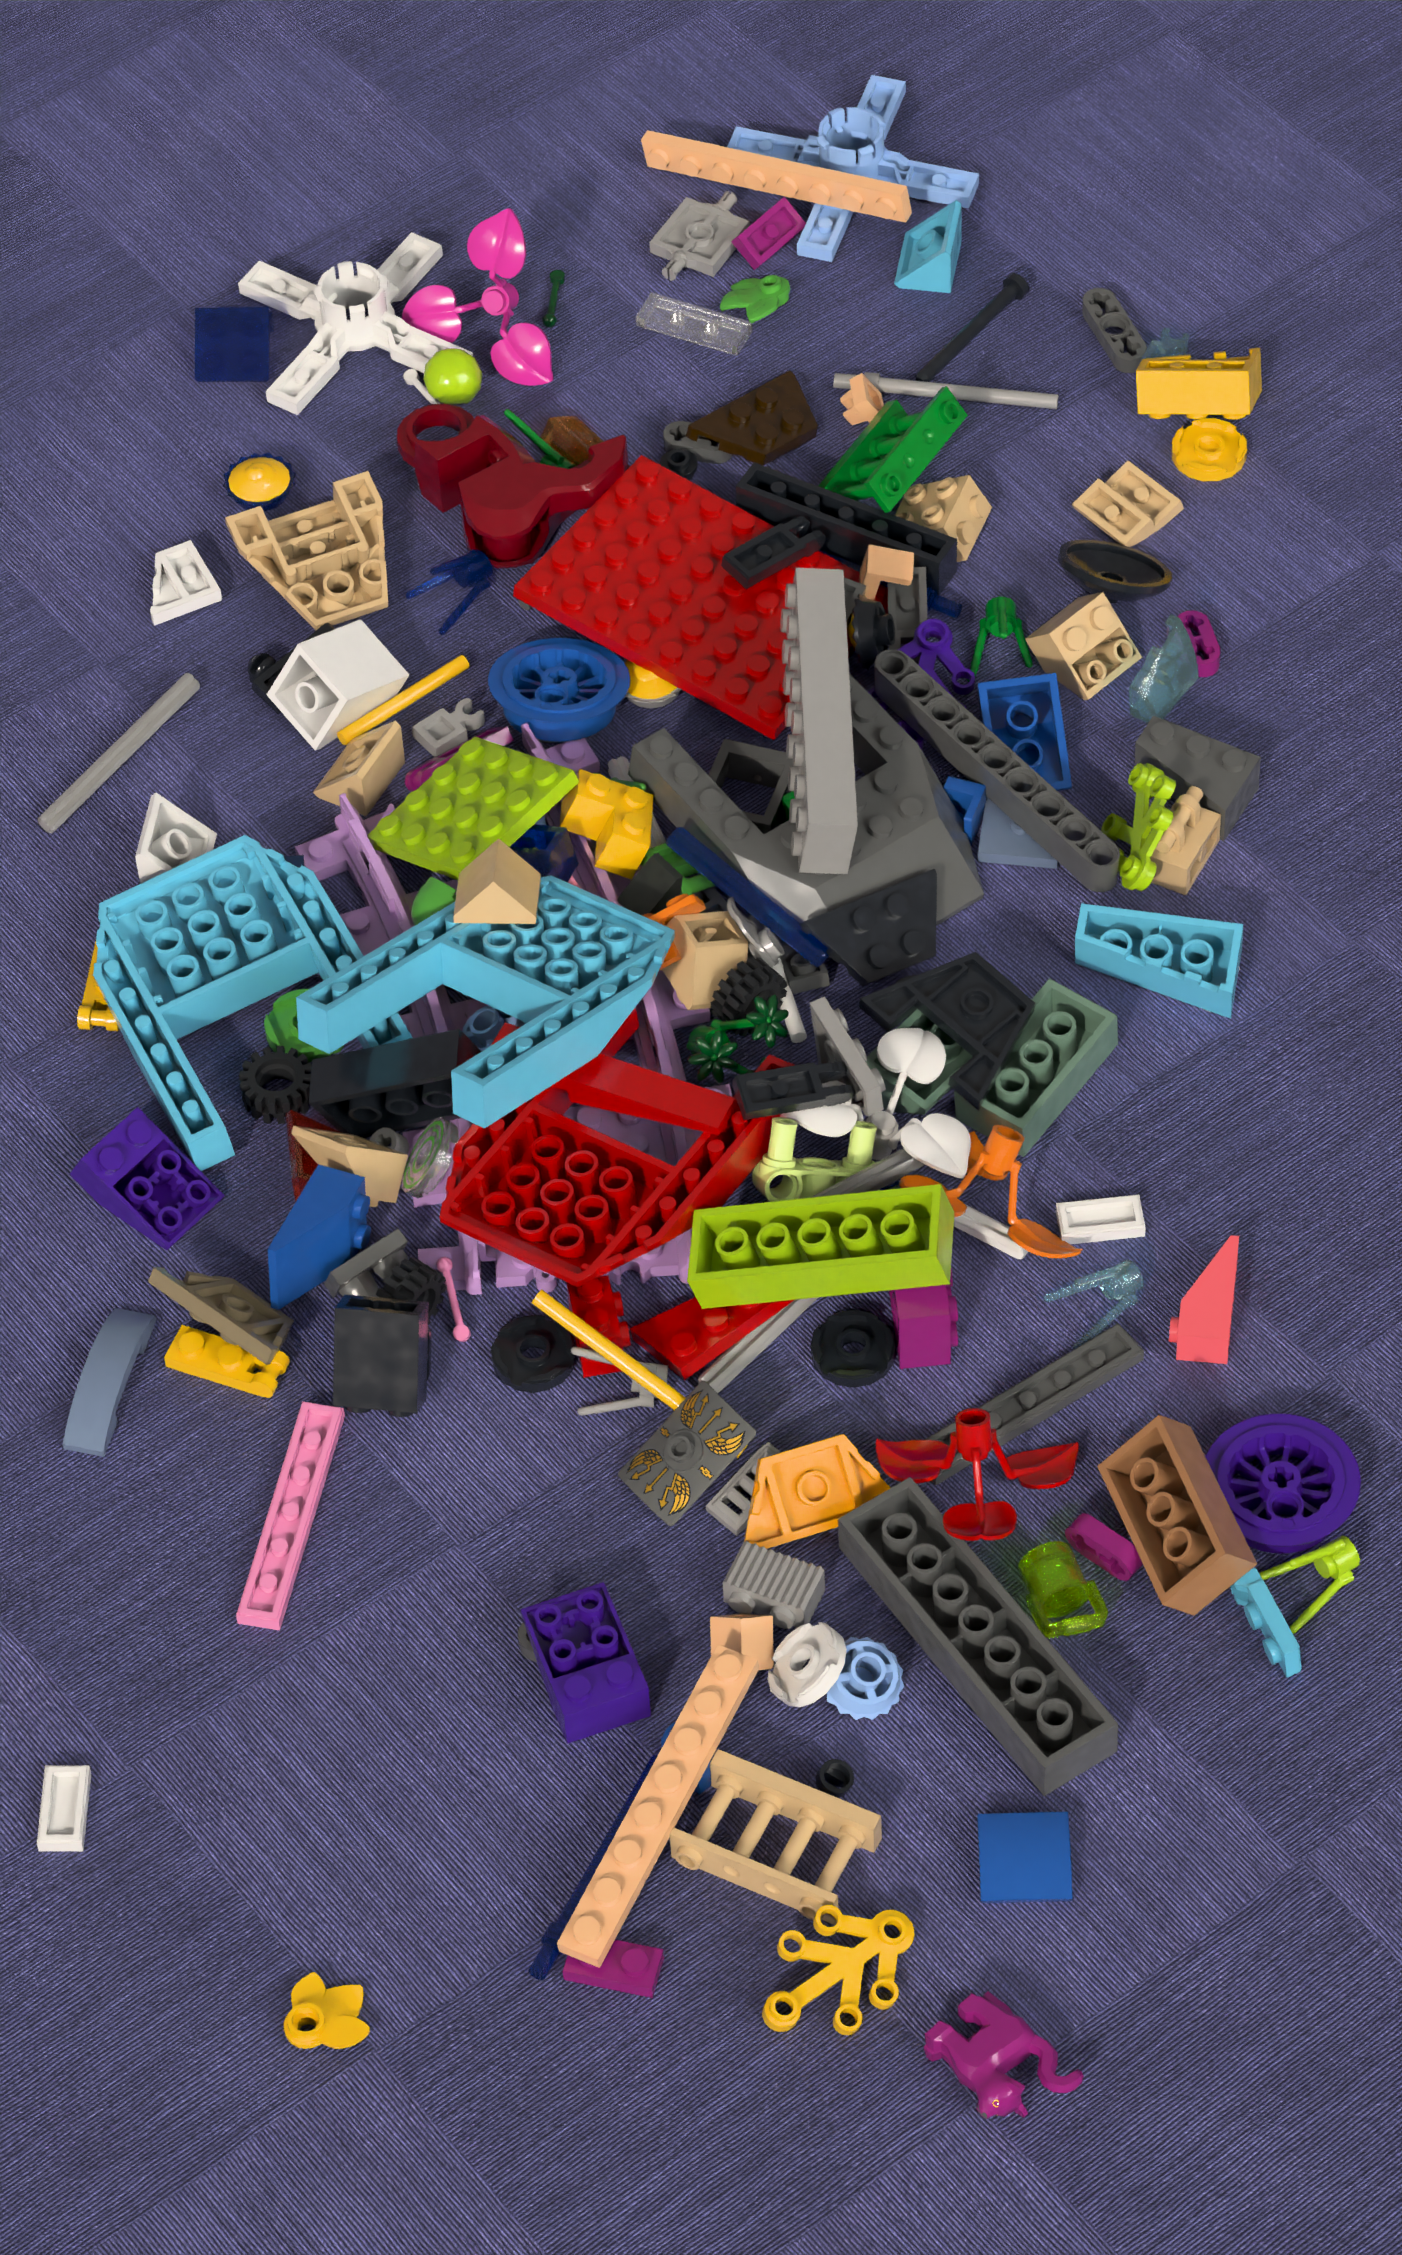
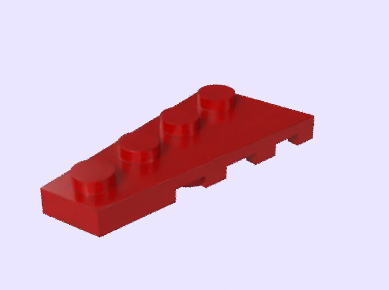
(694, 1336)

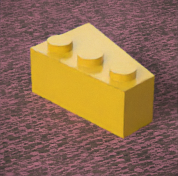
(1199, 386)

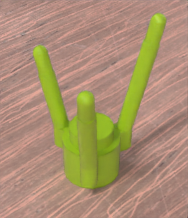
(1330, 1560)

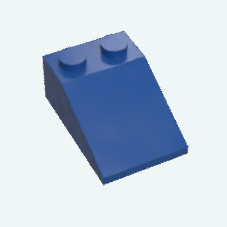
(1030, 722)
(318, 1234)

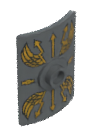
(687, 1453)

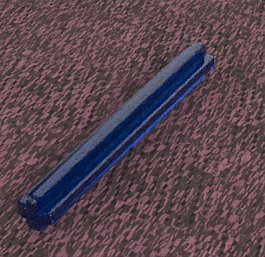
(747, 896)

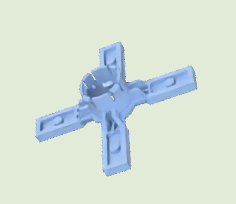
(837, 150)

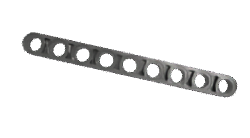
(990, 762)

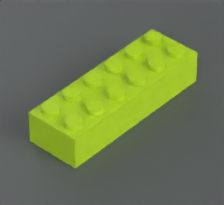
(821, 1246)

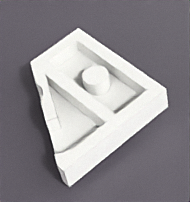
(181, 583)

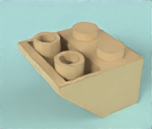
(1084, 645)
(708, 949)

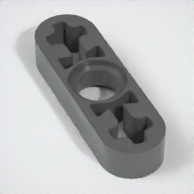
(1116, 316)

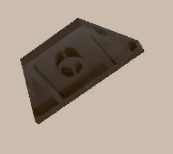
(760, 422)

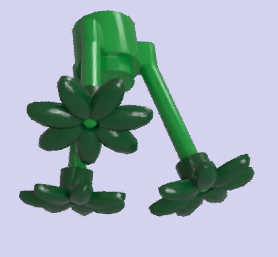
(712, 1046)

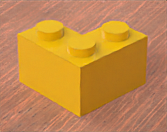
(613, 817)

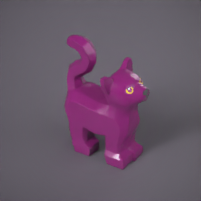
(993, 2051)

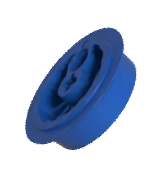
(559, 687)

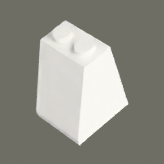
(335, 681)

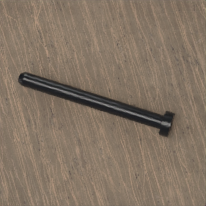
(1014, 287)

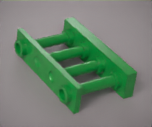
(894, 450)

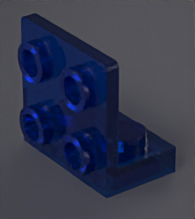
(233, 344)

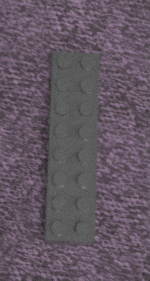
(978, 1637)

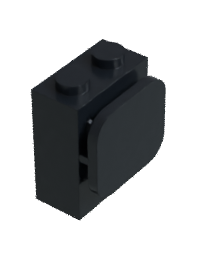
(381, 1355)

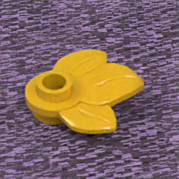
(329, 2010)

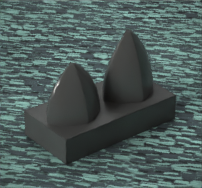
(356, 1274)

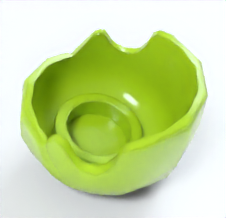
(452, 376)

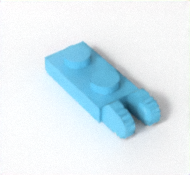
(1264, 1614)

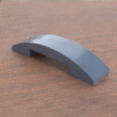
(104, 1380)

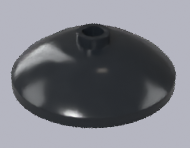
(1114, 569)

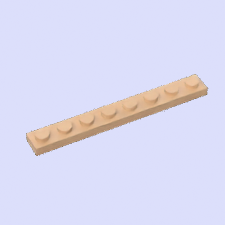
(777, 176)
(658, 1806)

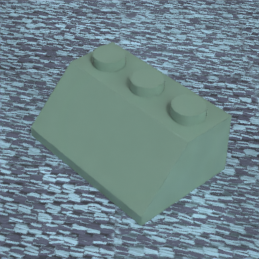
(919, 1097)

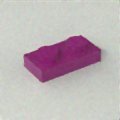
(769, 233)
(625, 1969)

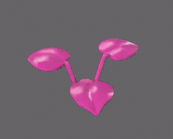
(501, 248)

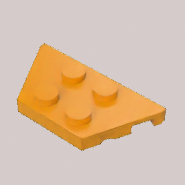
(808, 1490)

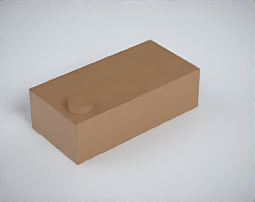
(1176, 1515)

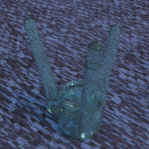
(1116, 1282)

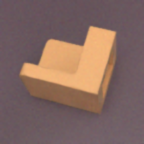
(887, 566)
(745, 1634)

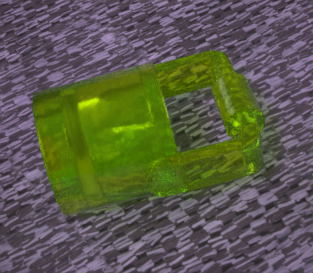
(1058, 1589)

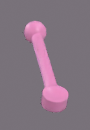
(460, 1331)

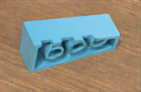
(1163, 953)

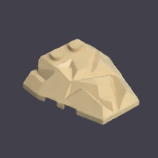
(322, 557)

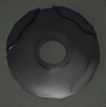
(853, 1368)
(536, 1373)

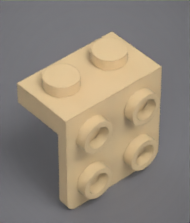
(948, 507)

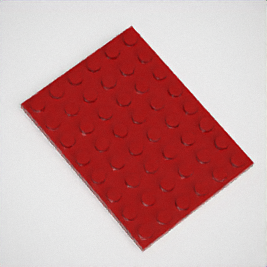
(652, 588)

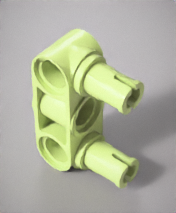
(809, 1174)

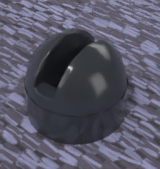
(260, 663)
(836, 1773)

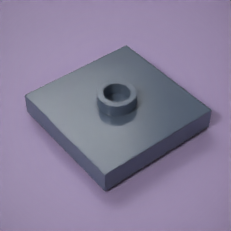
(1008, 843)

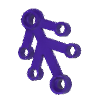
(929, 653)

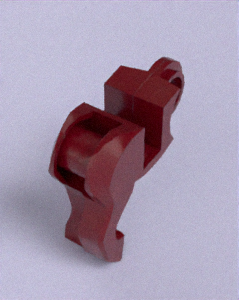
(503, 493)

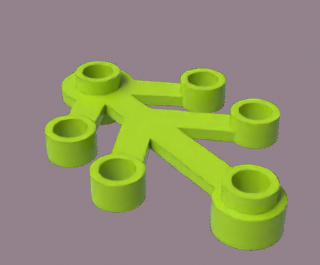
(1147, 782)

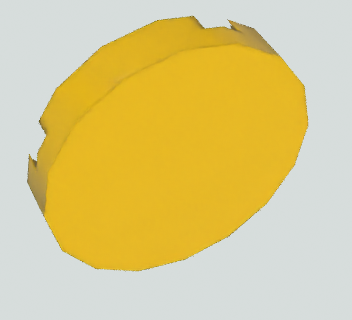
(1209, 450)

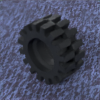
(742, 986)
(271, 1067)
(415, 1283)

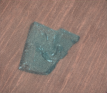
(1165, 674)

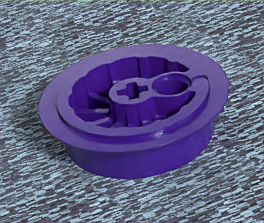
(1289, 1437)

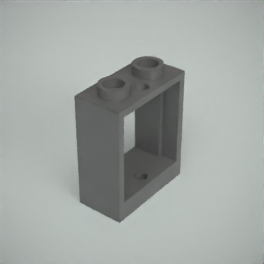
(759, 767)

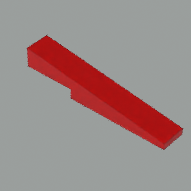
(643, 1093)

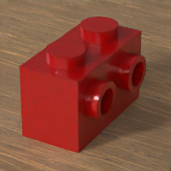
(600, 1309)

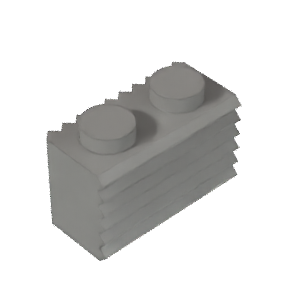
(773, 1586)

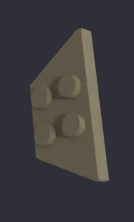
(228, 1308)

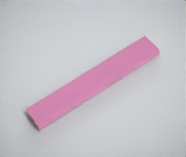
(290, 1516)

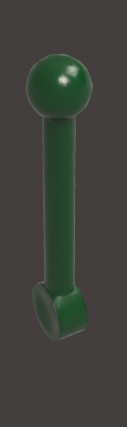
(557, 278)

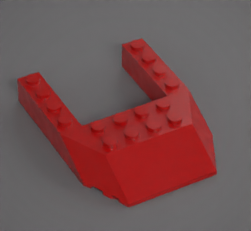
(585, 1199)

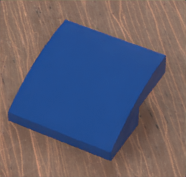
(1024, 1857)

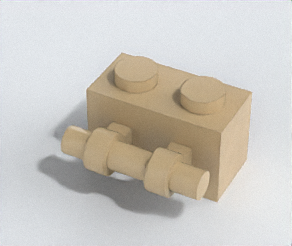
(1186, 843)

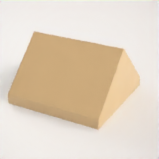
(365, 768)
(497, 889)

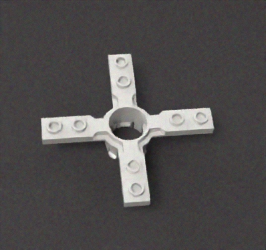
(335, 333)

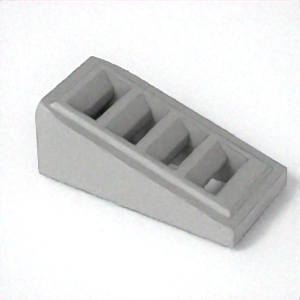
(732, 1491)

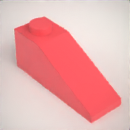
(1207, 1310)

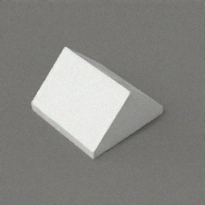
(169, 839)

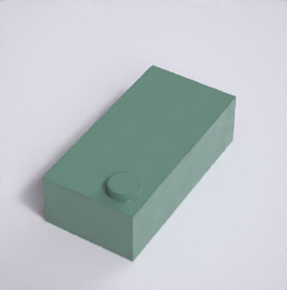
(1047, 1066)

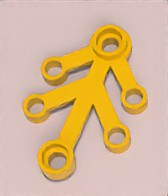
(845, 1964)

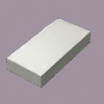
(1100, 1219)
(64, 1808)

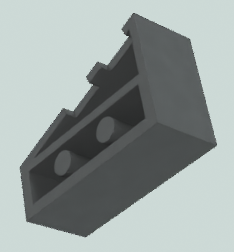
(1221, 771)

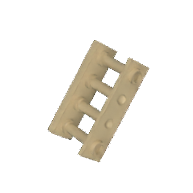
(774, 1796)

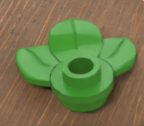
(758, 296)

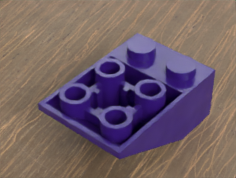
(146, 1181)
(586, 1662)

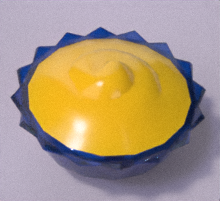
(259, 481)

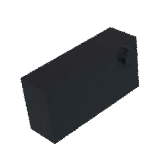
(390, 1083)

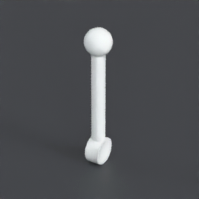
(412, 378)

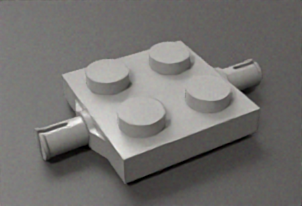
(698, 236)

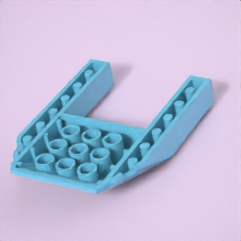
(204, 948)
(564, 977)

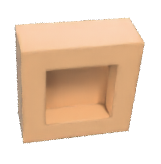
(861, 401)

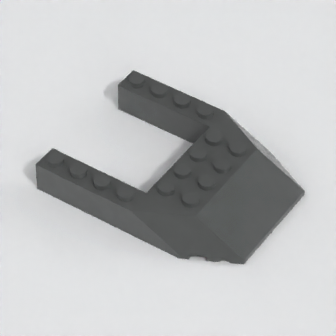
(901, 818)

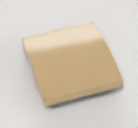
(1128, 505)

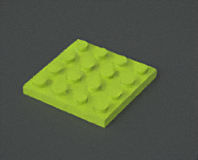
(470, 804)

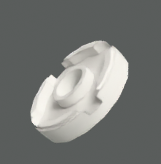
(827, 1658)

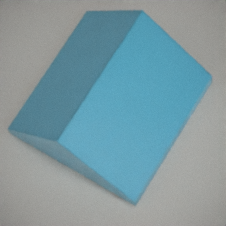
(931, 252)

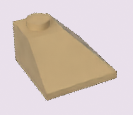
(356, 1155)

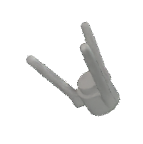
(645, 1398)

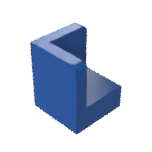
(969, 801)

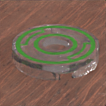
(429, 1158)

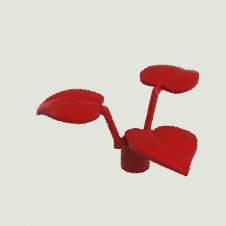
(974, 1439)

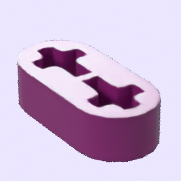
(1204, 642)
(1103, 1547)

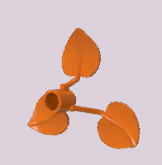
(994, 1163)

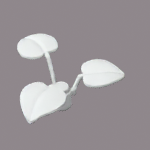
(935, 1141)

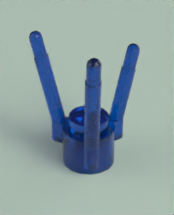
(468, 571)

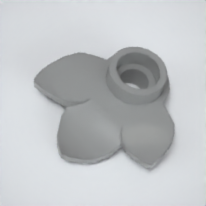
(762, 940)

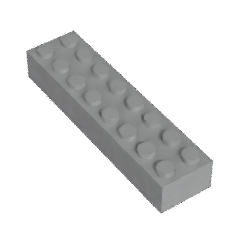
(819, 721)

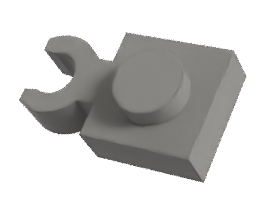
(445, 730)

